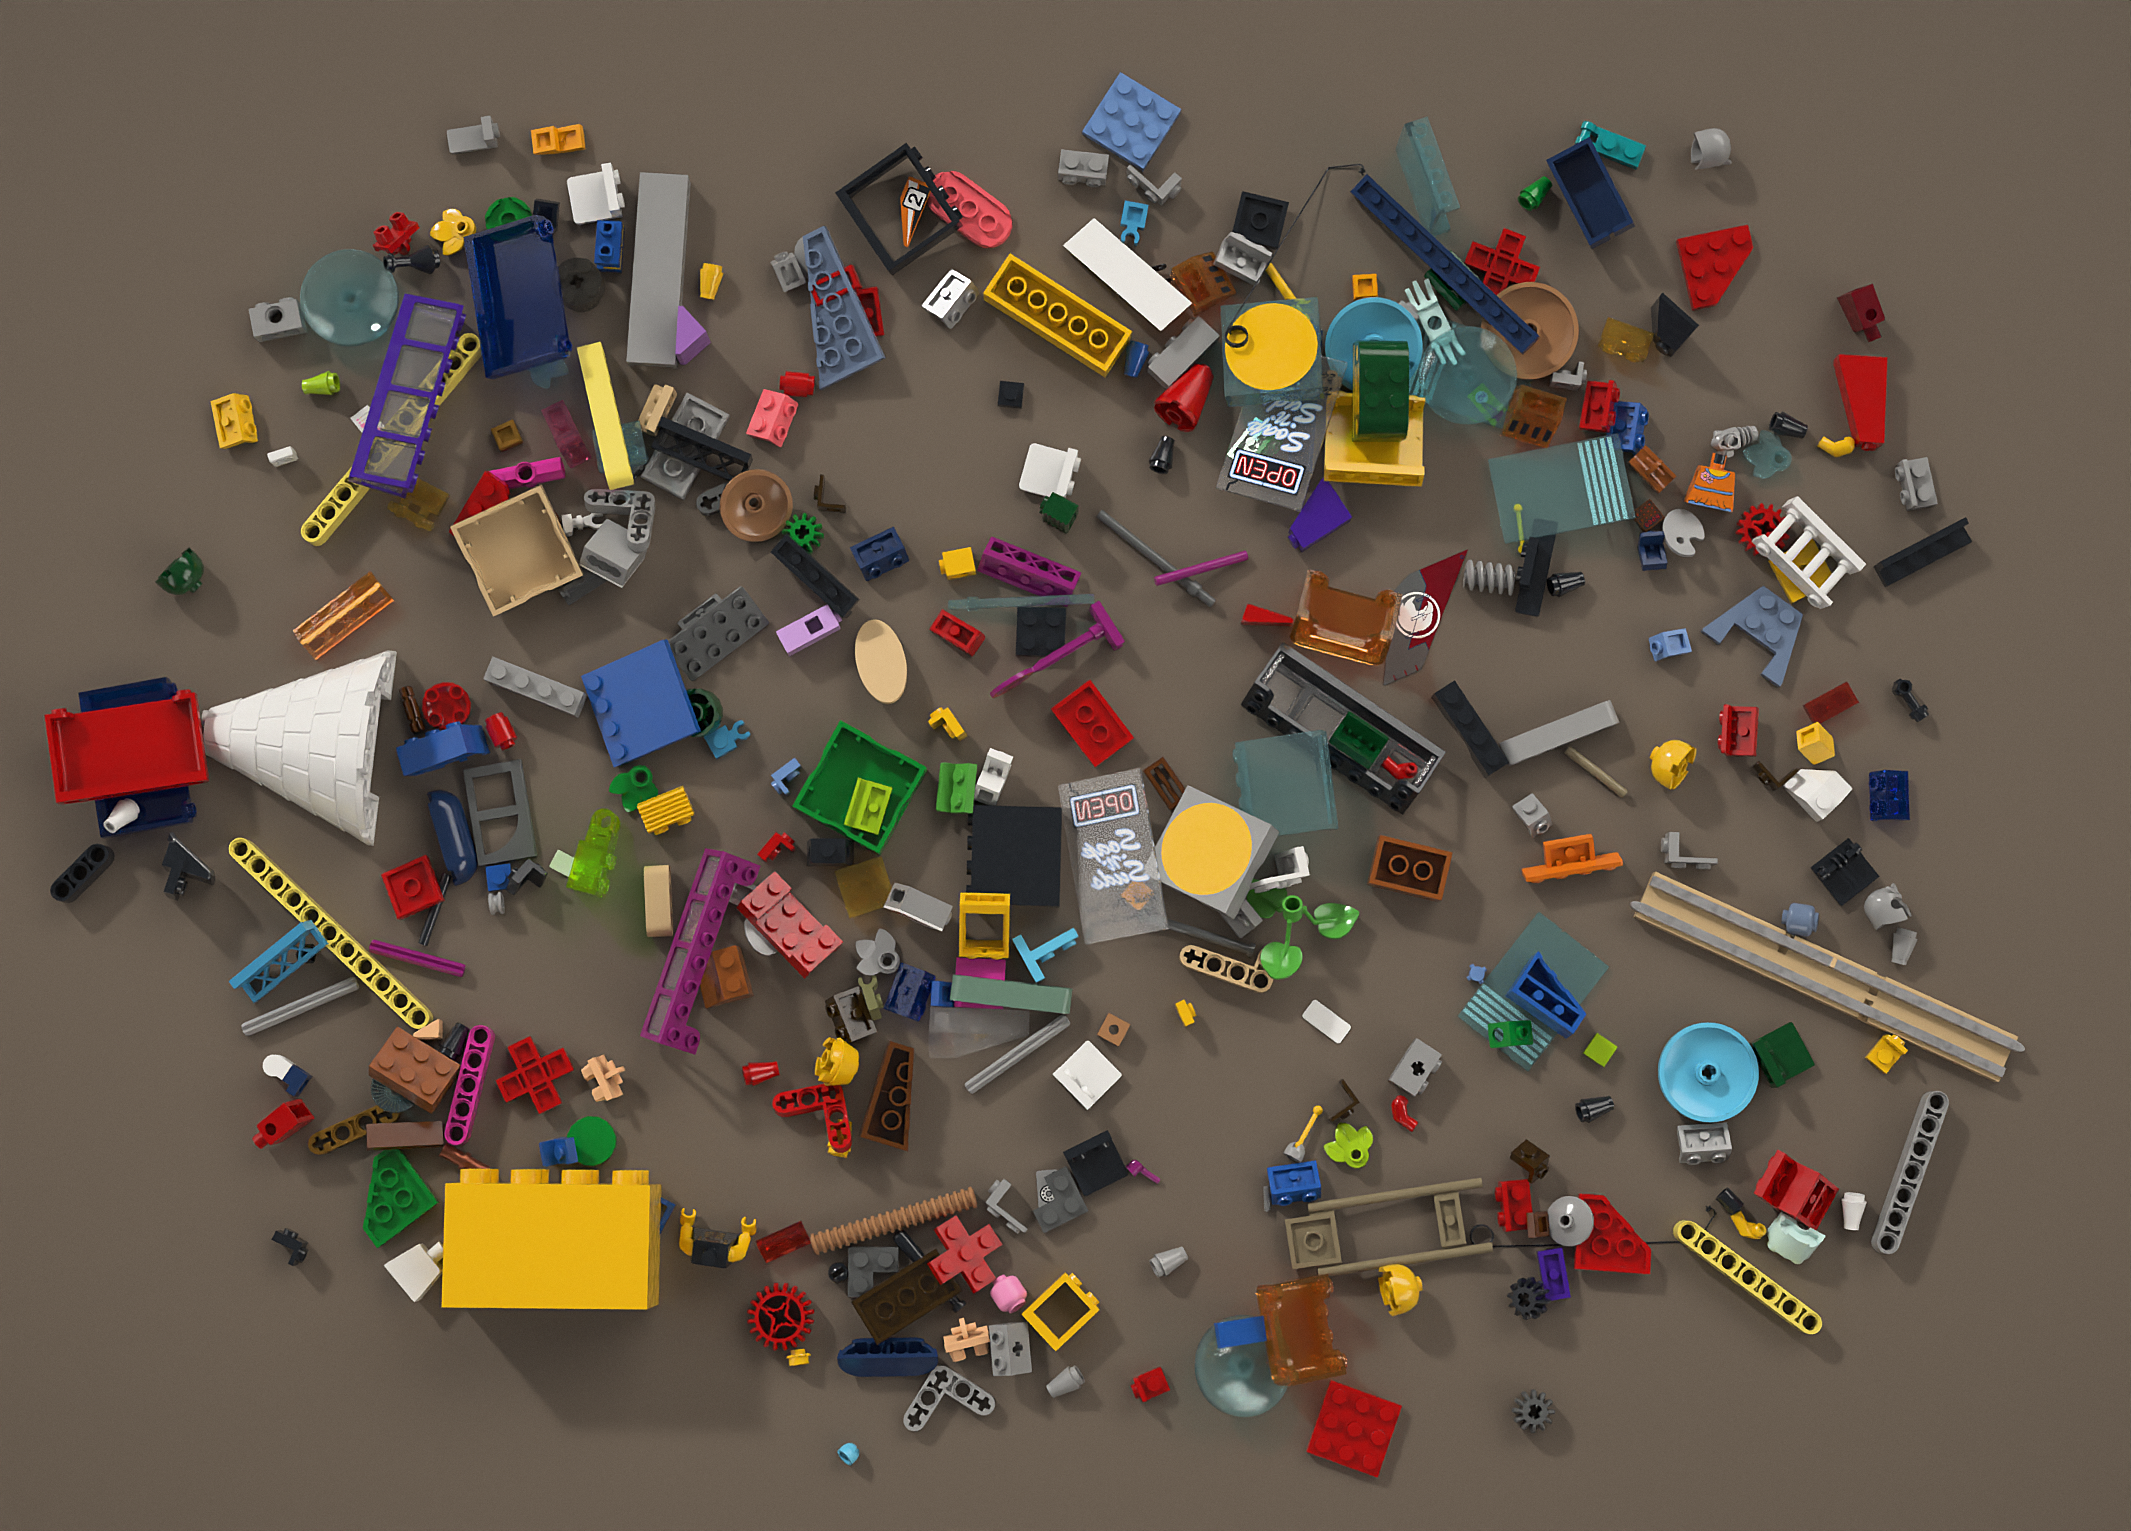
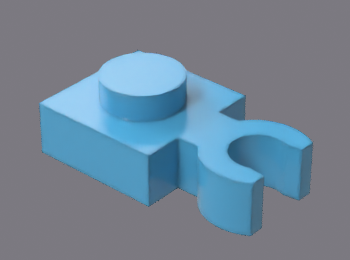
(1133, 218)
(723, 740)

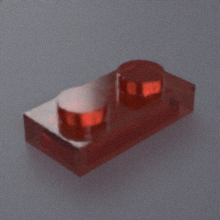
(1831, 703)
(783, 1241)

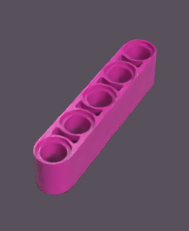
(478, 1075)

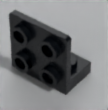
(1096, 1163)

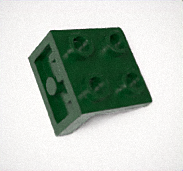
(1781, 1055)

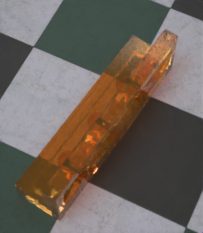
(338, 608)

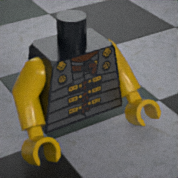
(711, 1246)

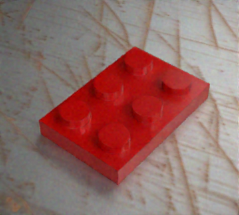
(1092, 723)

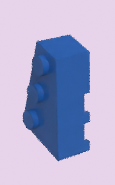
(441, 748)
(1546, 998)

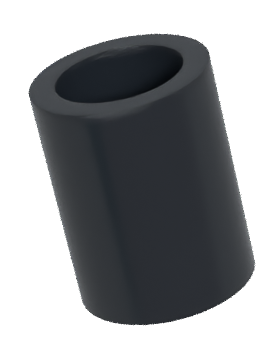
(1729, 1201)

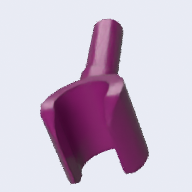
(1135, 1167)

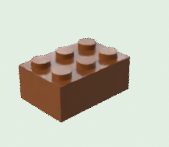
(1409, 868)
(414, 1070)

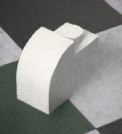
(992, 777)

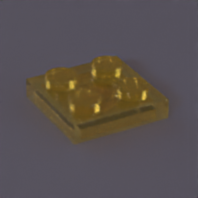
(864, 886)

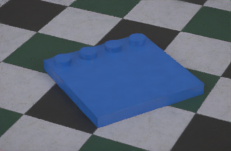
(640, 703)

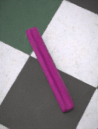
(417, 958)

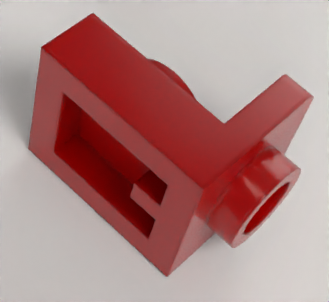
(771, 848)
(1150, 1384)

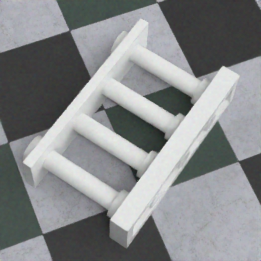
(1830, 545)

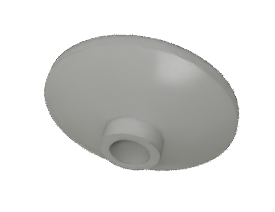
(1580, 1222)

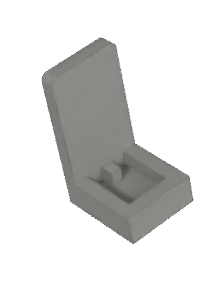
(474, 137)
(1169, 189)
(1670, 846)
(997, 1191)

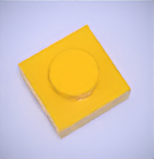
(1185, 1012)

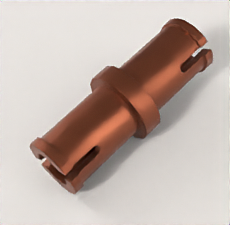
(461, 1159)

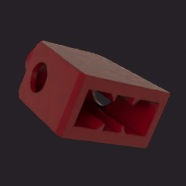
(1863, 311)

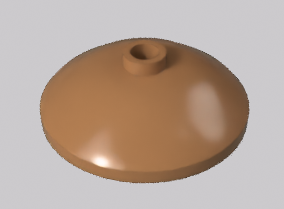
(763, 518)

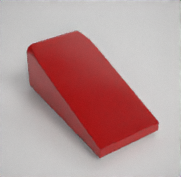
(870, 302)
(1259, 616)
(957, 632)

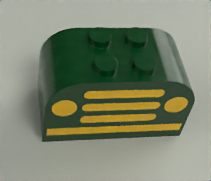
(1380, 391)

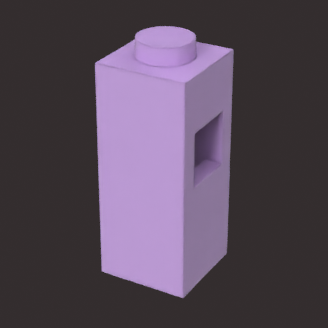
(809, 629)

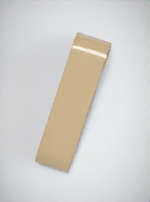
(1227, 964)

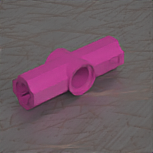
(542, 472)

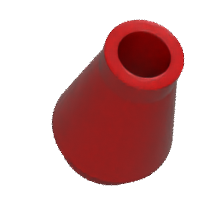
(758, 1072)

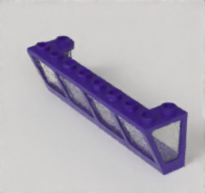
(407, 395)

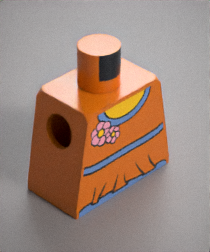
(1712, 485)

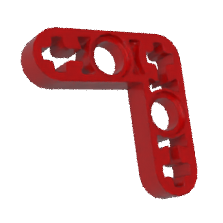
(828, 1105)

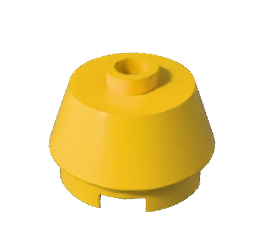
(837, 1063)

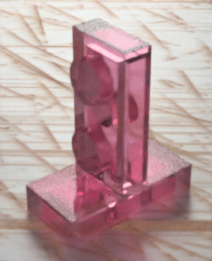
(566, 434)

